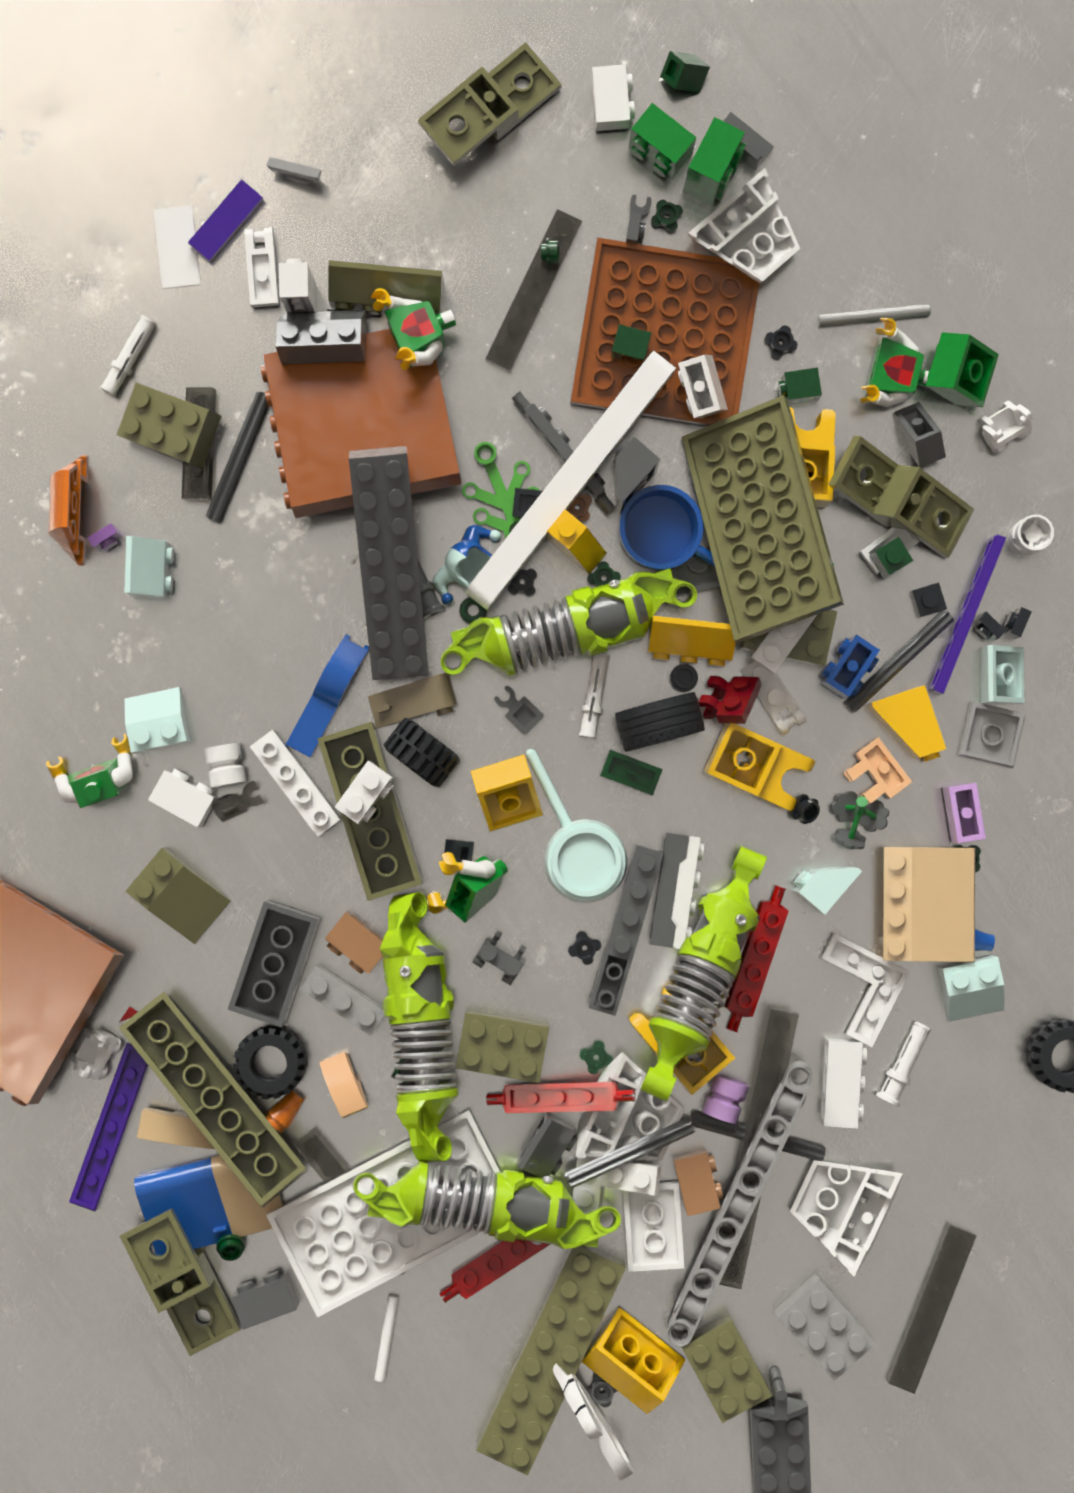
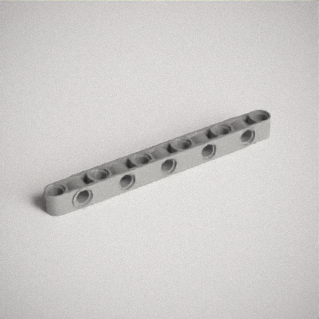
(739, 1204)

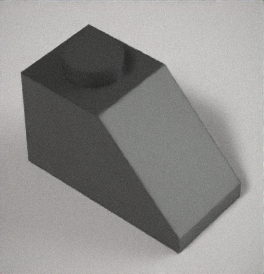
(920, 434)

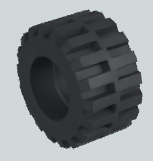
(421, 752)
(1041, 1055)
(253, 1079)

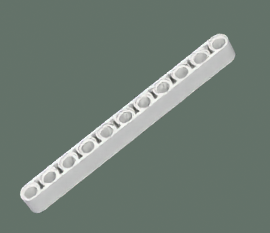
(570, 480)

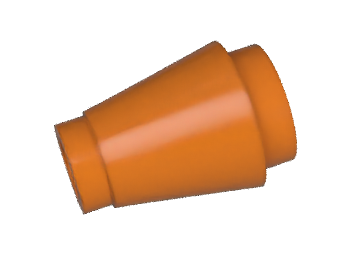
(284, 1111)

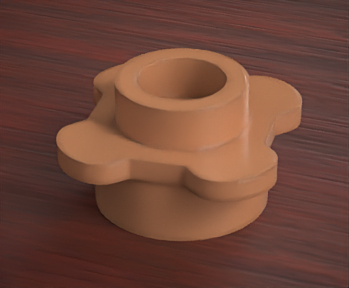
(581, 513)

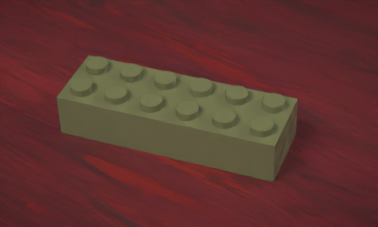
(383, 843)

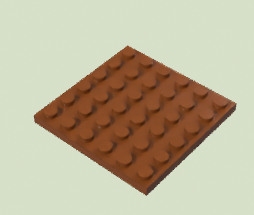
(688, 305)

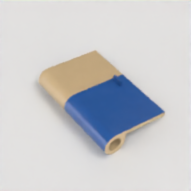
(205, 1200)

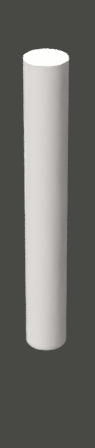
(386, 1338)

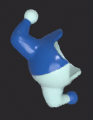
(464, 560)

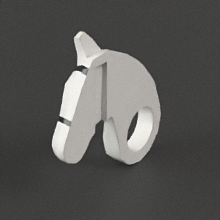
(594, 1422)

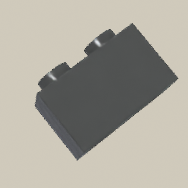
(264, 1300)

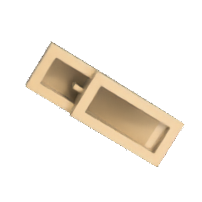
(171, 1128)

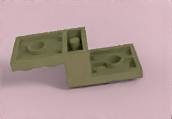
(489, 103)
(901, 496)
(180, 1282)

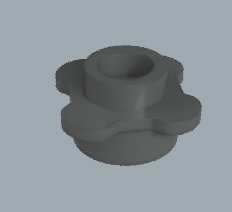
(605, 1398)

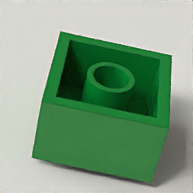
(661, 141)
(962, 369)

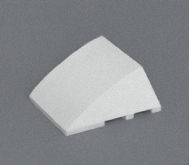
(749, 230)
(609, 1130)
(845, 1208)

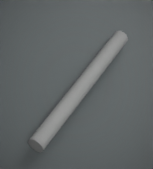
(874, 315)

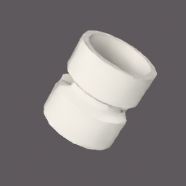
(1031, 534)
(225, 765)

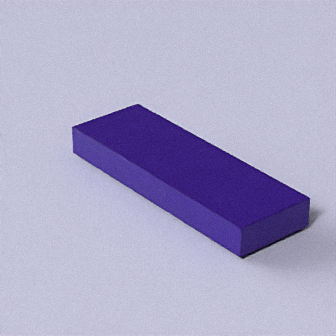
(225, 220)

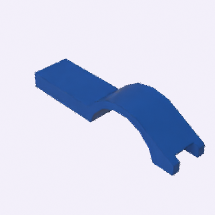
(327, 696)

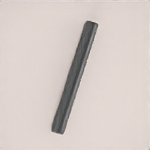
(237, 457)
(899, 660)
(737, 1131)
(629, 1152)

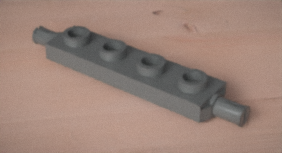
(558, 441)

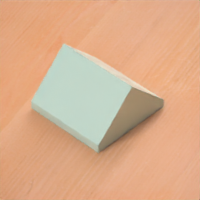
(1002, 674)

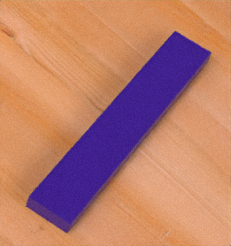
(967, 614)
(110, 1129)

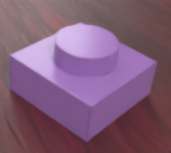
(105, 537)

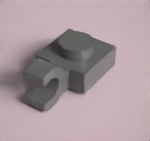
(635, 227)

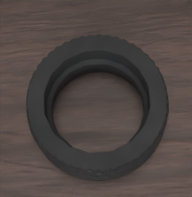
(659, 721)

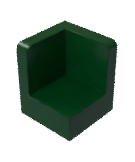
(684, 71)
(630, 343)

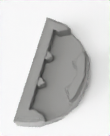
(294, 171)

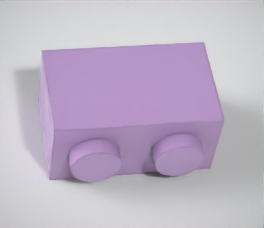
(964, 813)

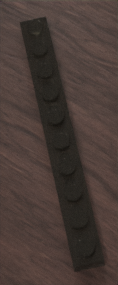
(770, 1072)

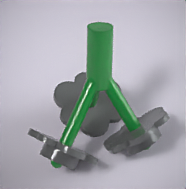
(856, 810)

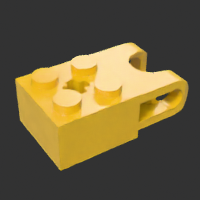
(819, 455)
(764, 767)
(690, 1074)

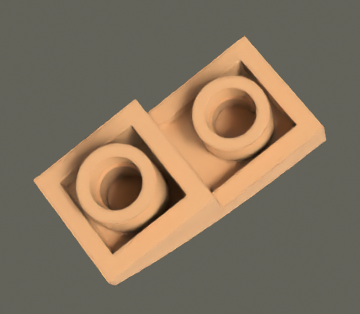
(343, 1086)

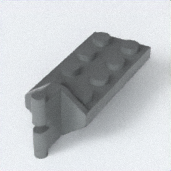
(780, 1442)

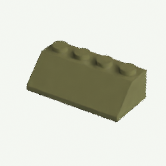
(354, 283)

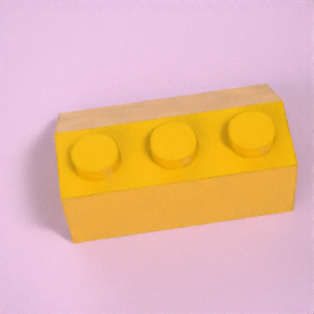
(690, 640)
(633, 1361)

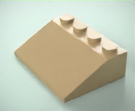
(929, 904)

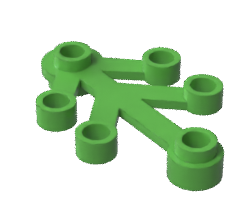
(504, 498)

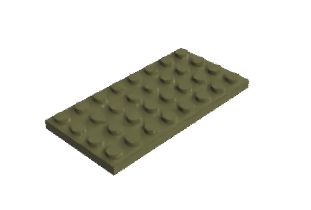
(762, 520)

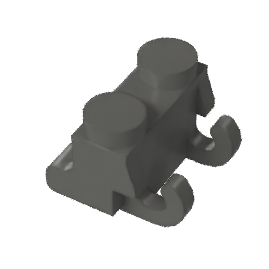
(500, 959)

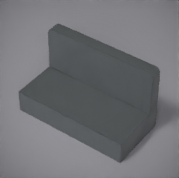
(756, 146)

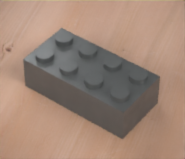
(274, 963)

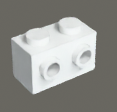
(611, 97)
(702, 386)
(364, 792)
(183, 798)

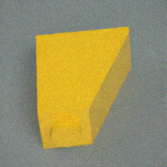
(575, 542)
(911, 722)

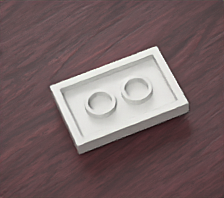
(654, 1229)

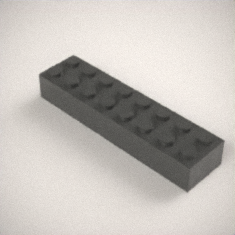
(388, 562)

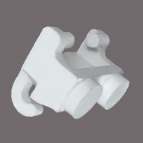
(1005, 426)
(94, 1053)

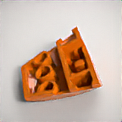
(65, 508)

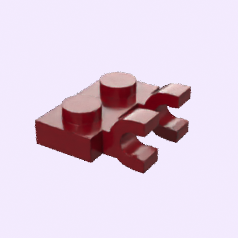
(737, 698)

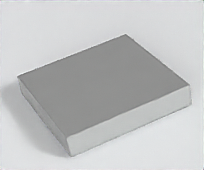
(991, 734)

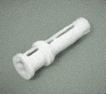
(899, 1074)

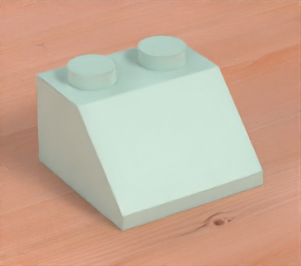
(148, 568)
(156, 721)
(824, 886)
(972, 987)

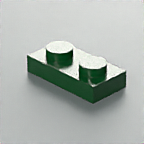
(631, 772)

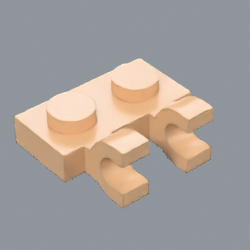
(882, 768)

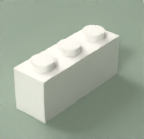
(297, 286)
(842, 1083)

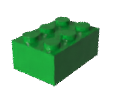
(715, 162)

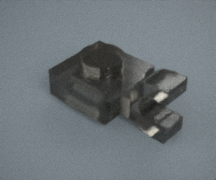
(235, 804)

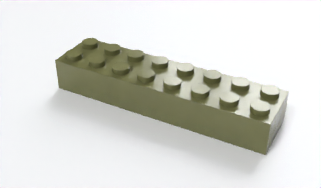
(213, 1099)
(556, 1336)

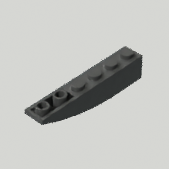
(625, 929)

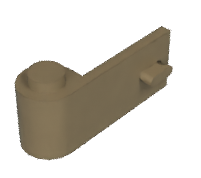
(413, 700)

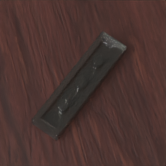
(195, 480)

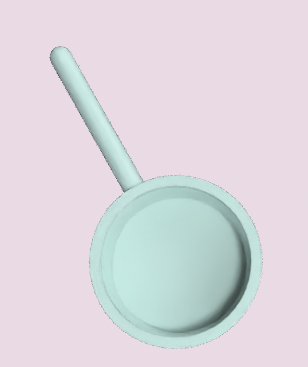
(584, 856)

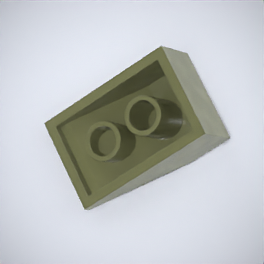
(178, 895)

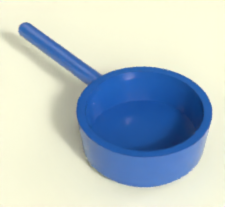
(662, 528)

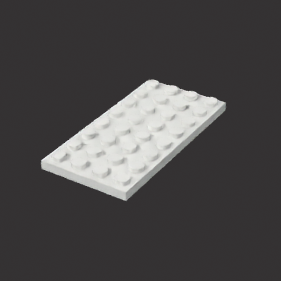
(347, 1253)

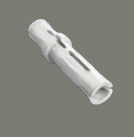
(128, 355)
(589, 729)

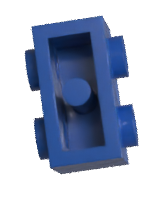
(854, 660)

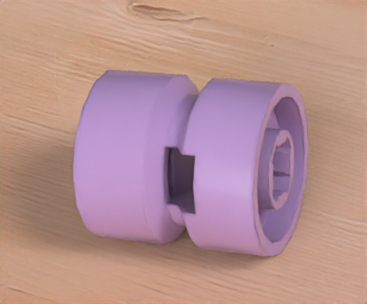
(725, 1099)

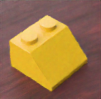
(506, 793)

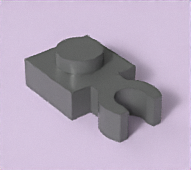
(522, 712)

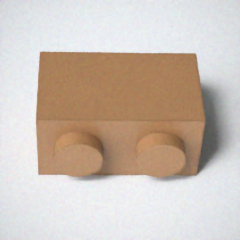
(356, 942)
(697, 1182)

